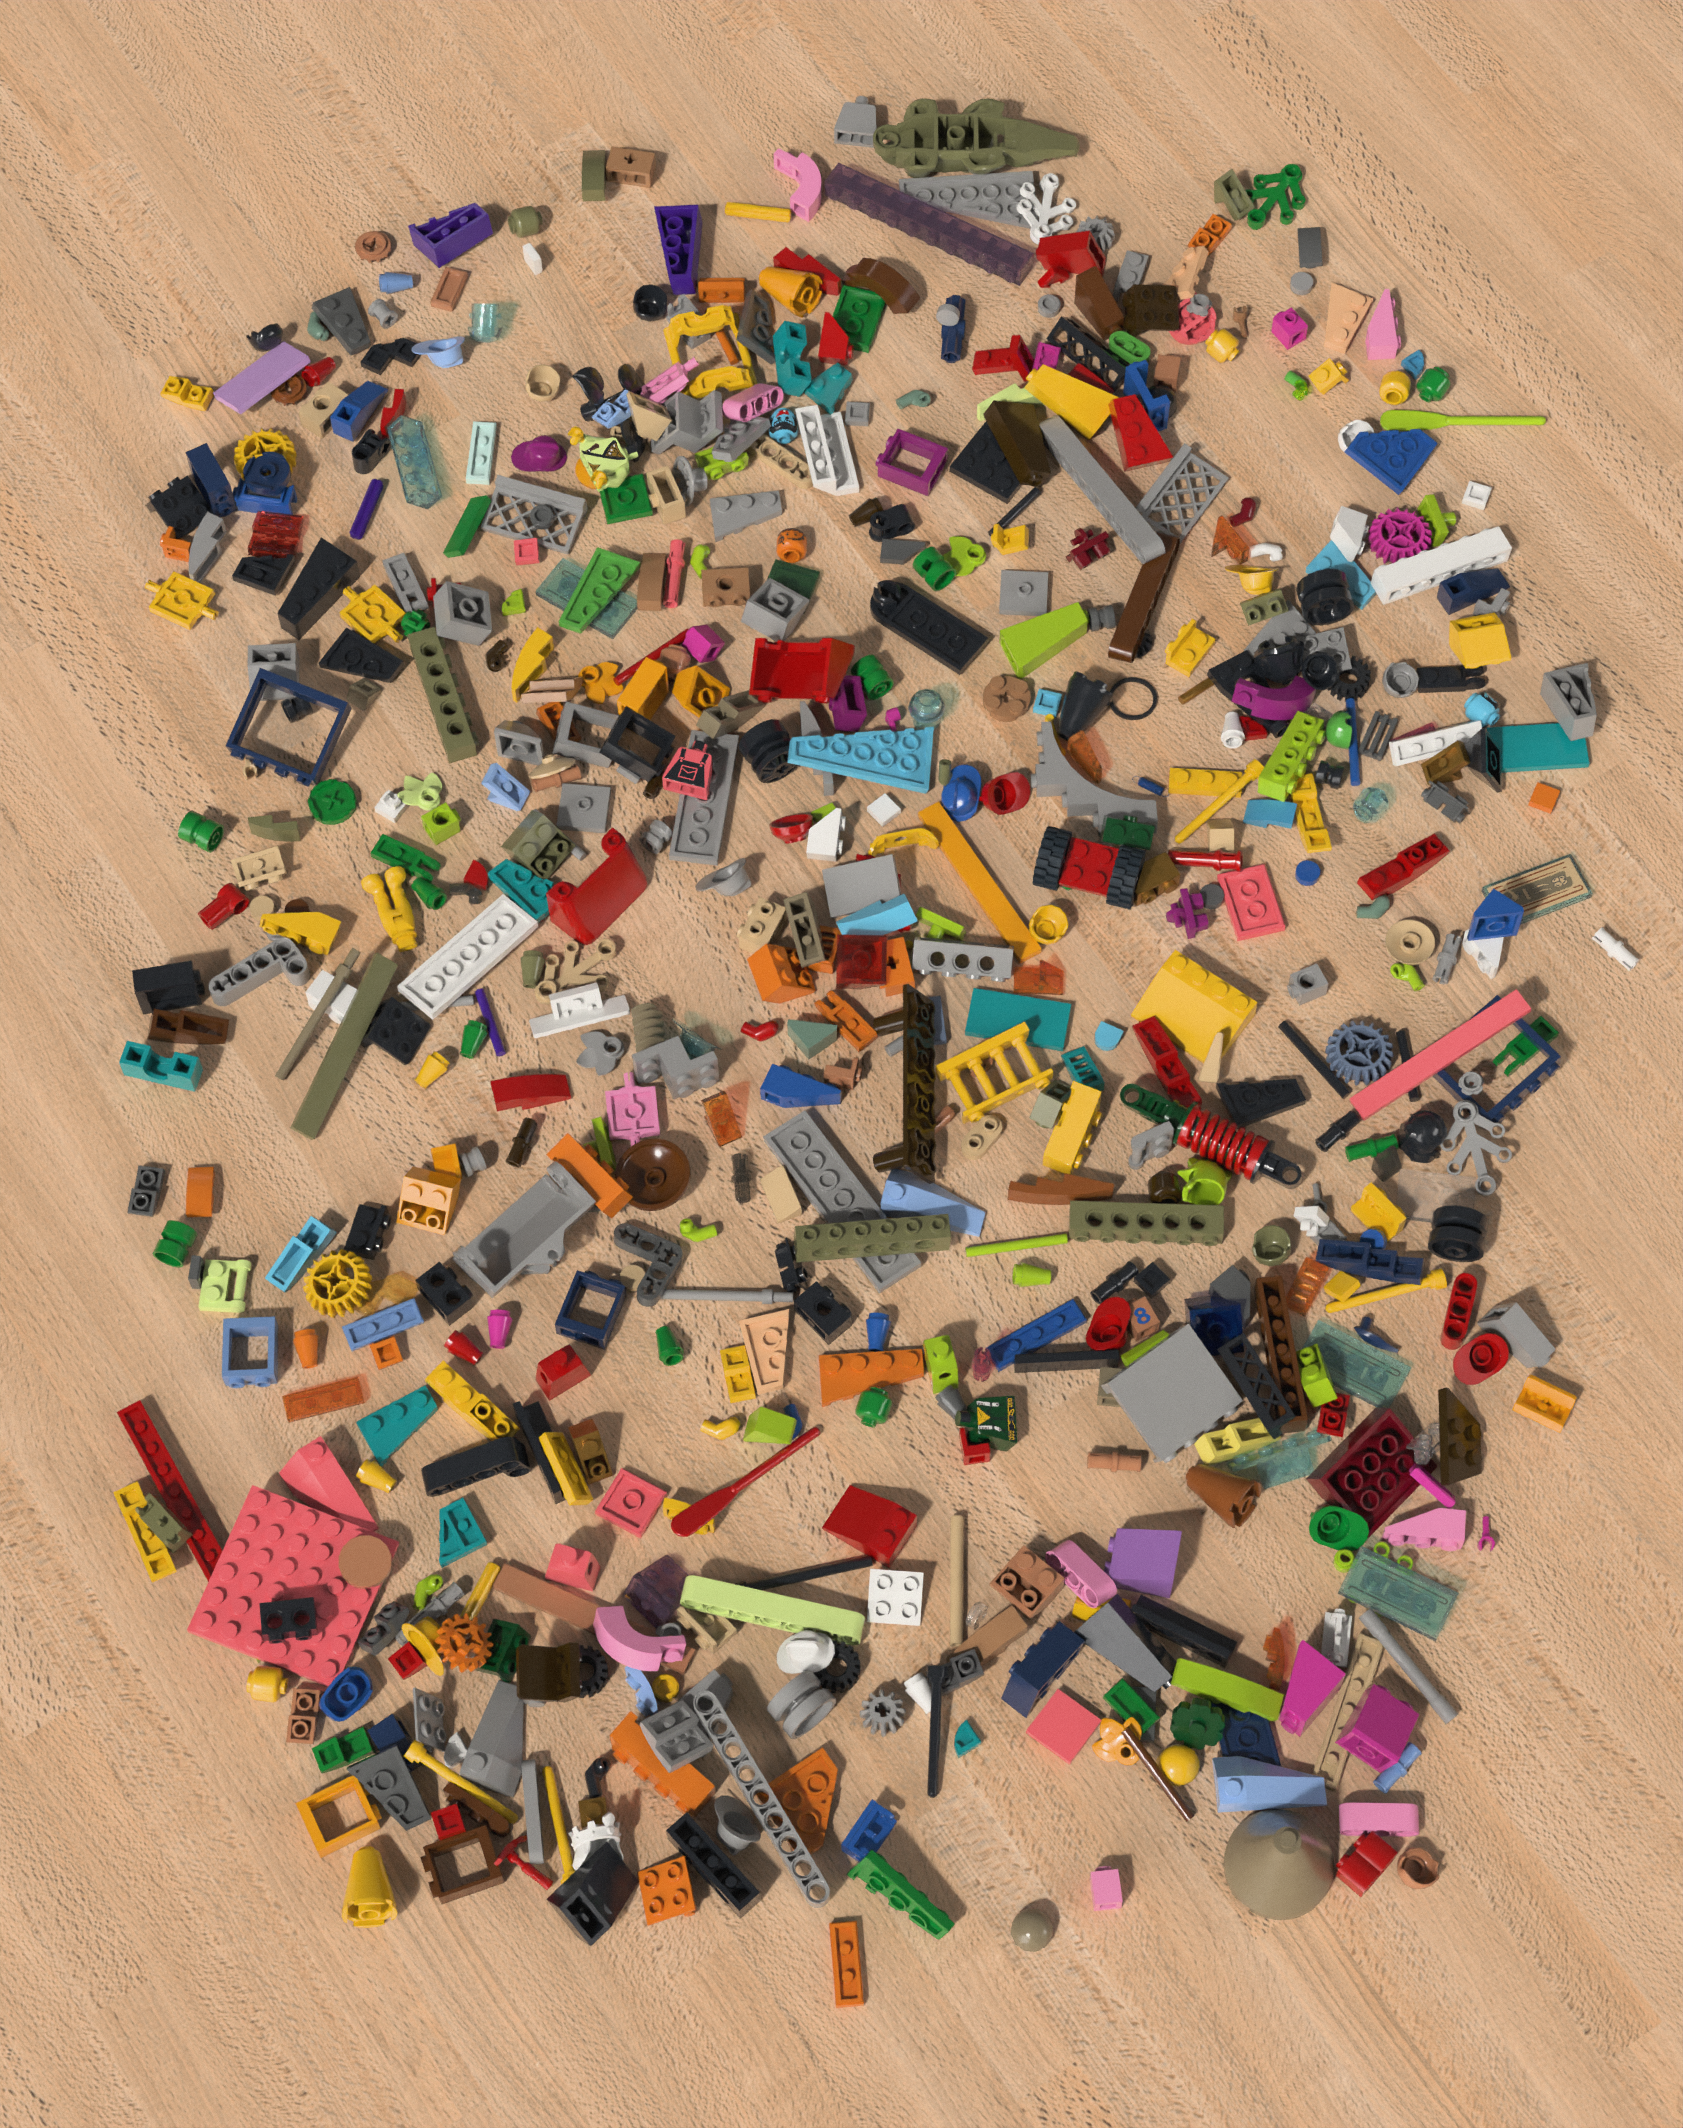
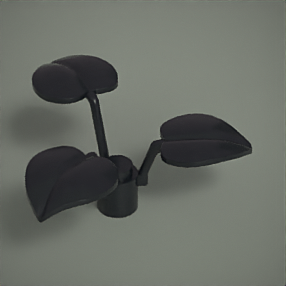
(592, 386)

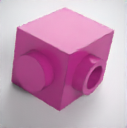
(1289, 328)
(703, 643)

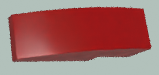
(789, 260)
(529, 1091)

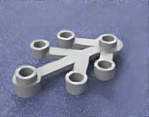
(1474, 1144)

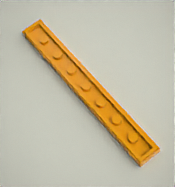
(979, 882)

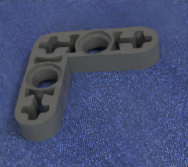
(657, 1256)

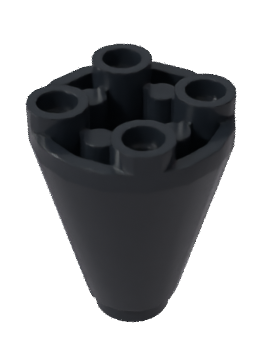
(1082, 704)

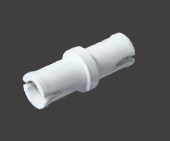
(1615, 949)

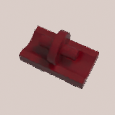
(1097, 544)

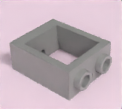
(577, 750)

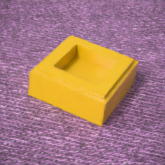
(1342, 1286)

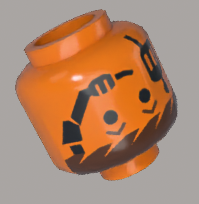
(791, 545)

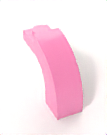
(803, 169)
(631, 1647)

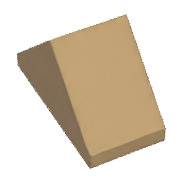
(1220, 835)

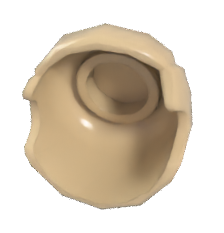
(542, 383)

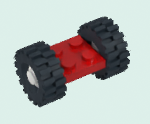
(1088, 867)

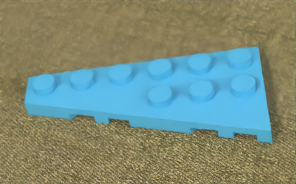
(881, 756)

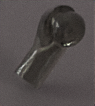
(466, 889)

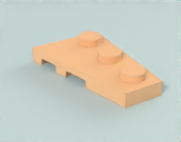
(1186, 272)
(1344, 316)
(766, 1349)

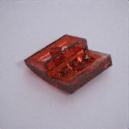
(275, 534)

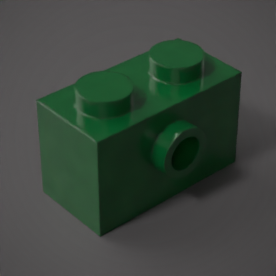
(1127, 832)

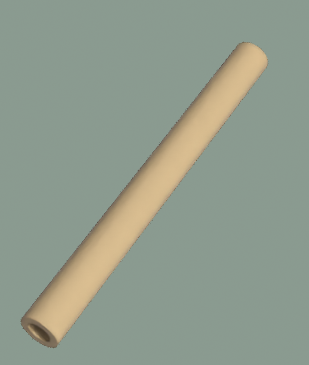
(956, 1580)

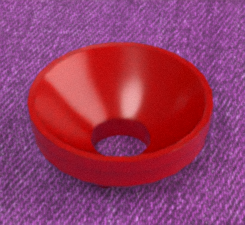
(792, 827)

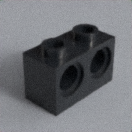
(440, 1295)
(288, 1612)

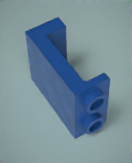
(1135, 383)

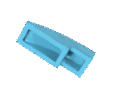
(879, 918)
(300, 1254)

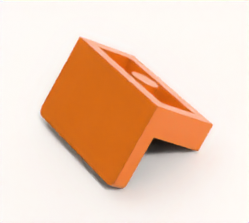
(721, 290)

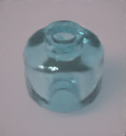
(1370, 805)

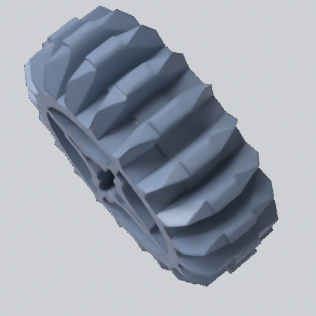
(1357, 1061)

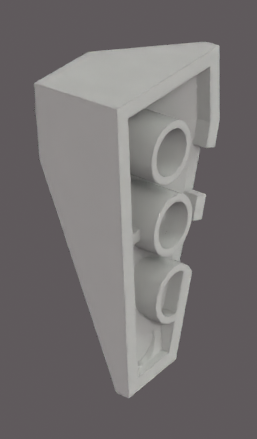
(497, 1745)

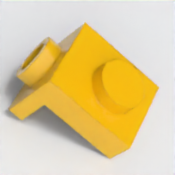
(1328, 375)
(1010, 539)

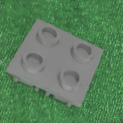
(1331, 642)
(429, 1720)

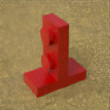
(1009, 359)

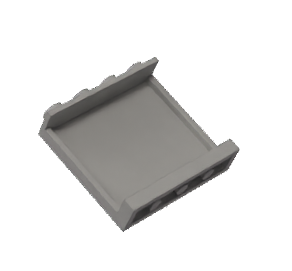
(1173, 1393)

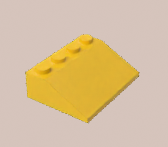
(1195, 1006)

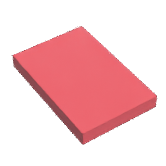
(1251, 902)

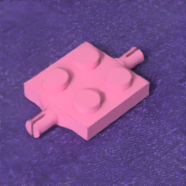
(668, 381)
(632, 1112)

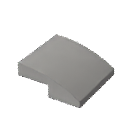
(675, 1736)

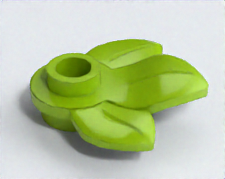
(961, 555)

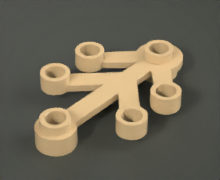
(572, 974)

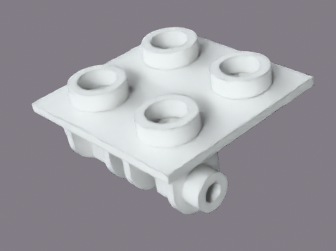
(895, 1597)

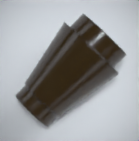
(864, 512)

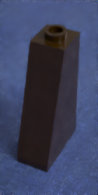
(1020, 440)

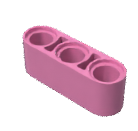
(752, 402)
(1081, 1574)
(1381, 1818)

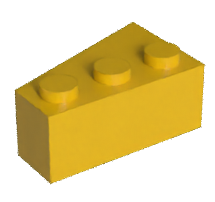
(1073, 1129)

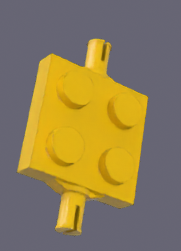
(181, 600)
(372, 614)

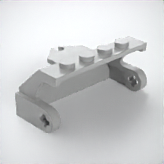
(527, 1234)

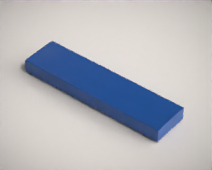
(1037, 1334)

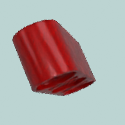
(1454, 1321)

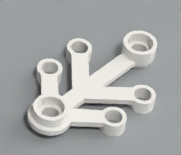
(1039, 228)

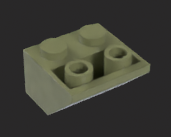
(538, 845)

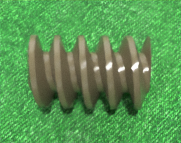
(647, 1026)

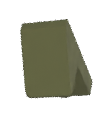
(1231, 192)

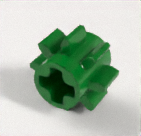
(415, 622)

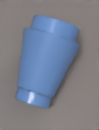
(394, 282)

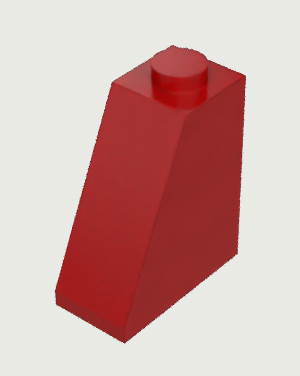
(1071, 252)

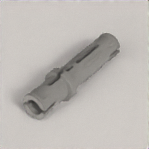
(436, 1608)

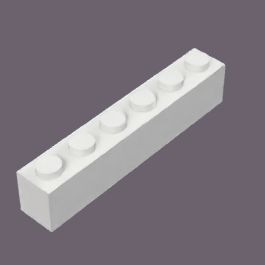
(1436, 565)

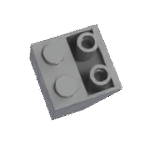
(278, 659)

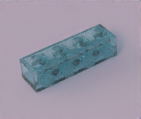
(414, 462)

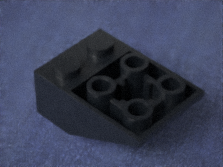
(594, 1894)

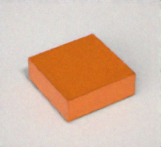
(1544, 797)

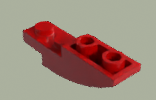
(1404, 868)

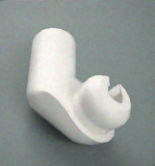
(1266, 548)

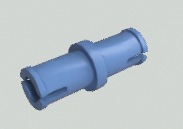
(1393, 1773)

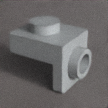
(1499, 605)

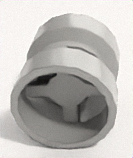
(656, 836)

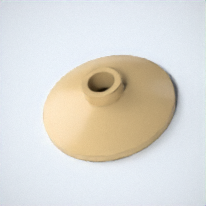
(551, 765)
(1411, 933)

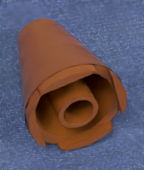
(1224, 1492)

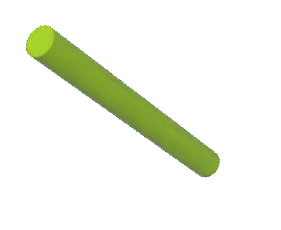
(1016, 1245)

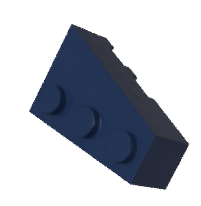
(1041, 1667)

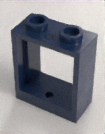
(211, 480)
(583, 1332)

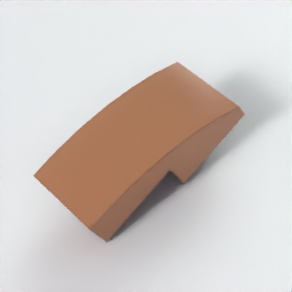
(304, 1716)

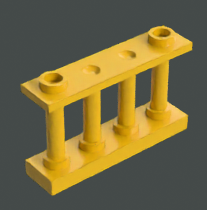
(993, 1048)

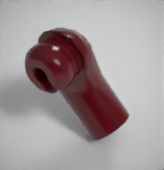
(1246, 514)

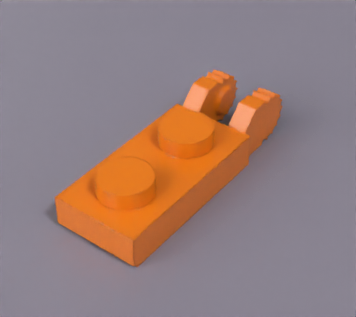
(848, 1021)

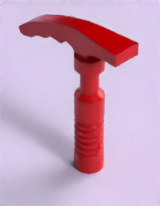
(509, 1853)

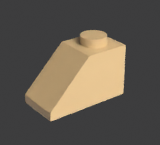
(648, 416)

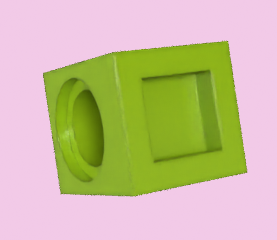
(441, 832)

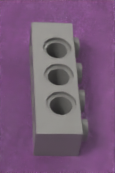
(951, 949)

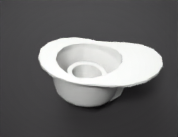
(805, 1652)

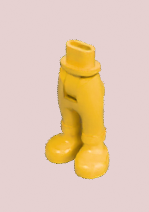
(397, 922)

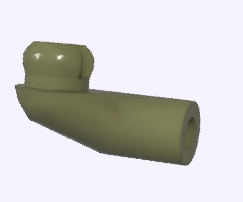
(944, 771)

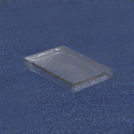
(1424, 1192)

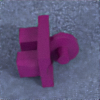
(1187, 904)

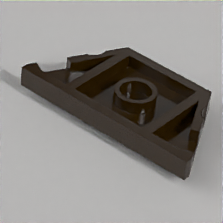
(1458, 1440)

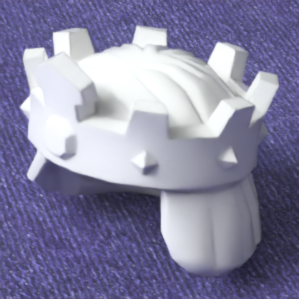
(591, 1838)

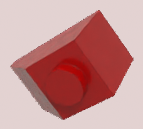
(834, 343)

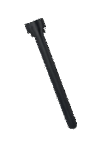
(937, 1677)

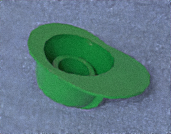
(1338, 1528)

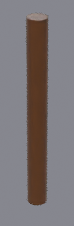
(1157, 1774)

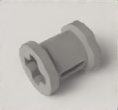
(383, 313)

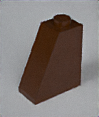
(1097, 303)

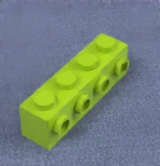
(1291, 756)

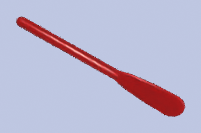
(707, 1508)

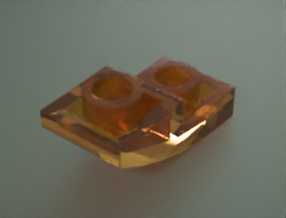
(1276, 1654)

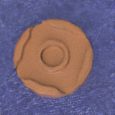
(365, 1561)

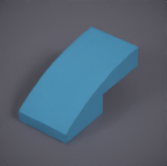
(1273, 812)

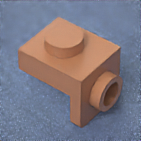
(843, 1077)

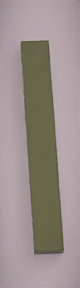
(344, 1046)

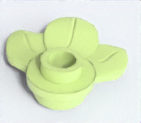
(419, 792)

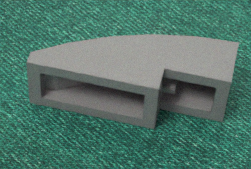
(206, 546)

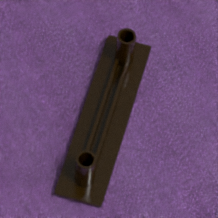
(919, 1076)

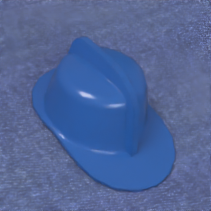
(962, 793)

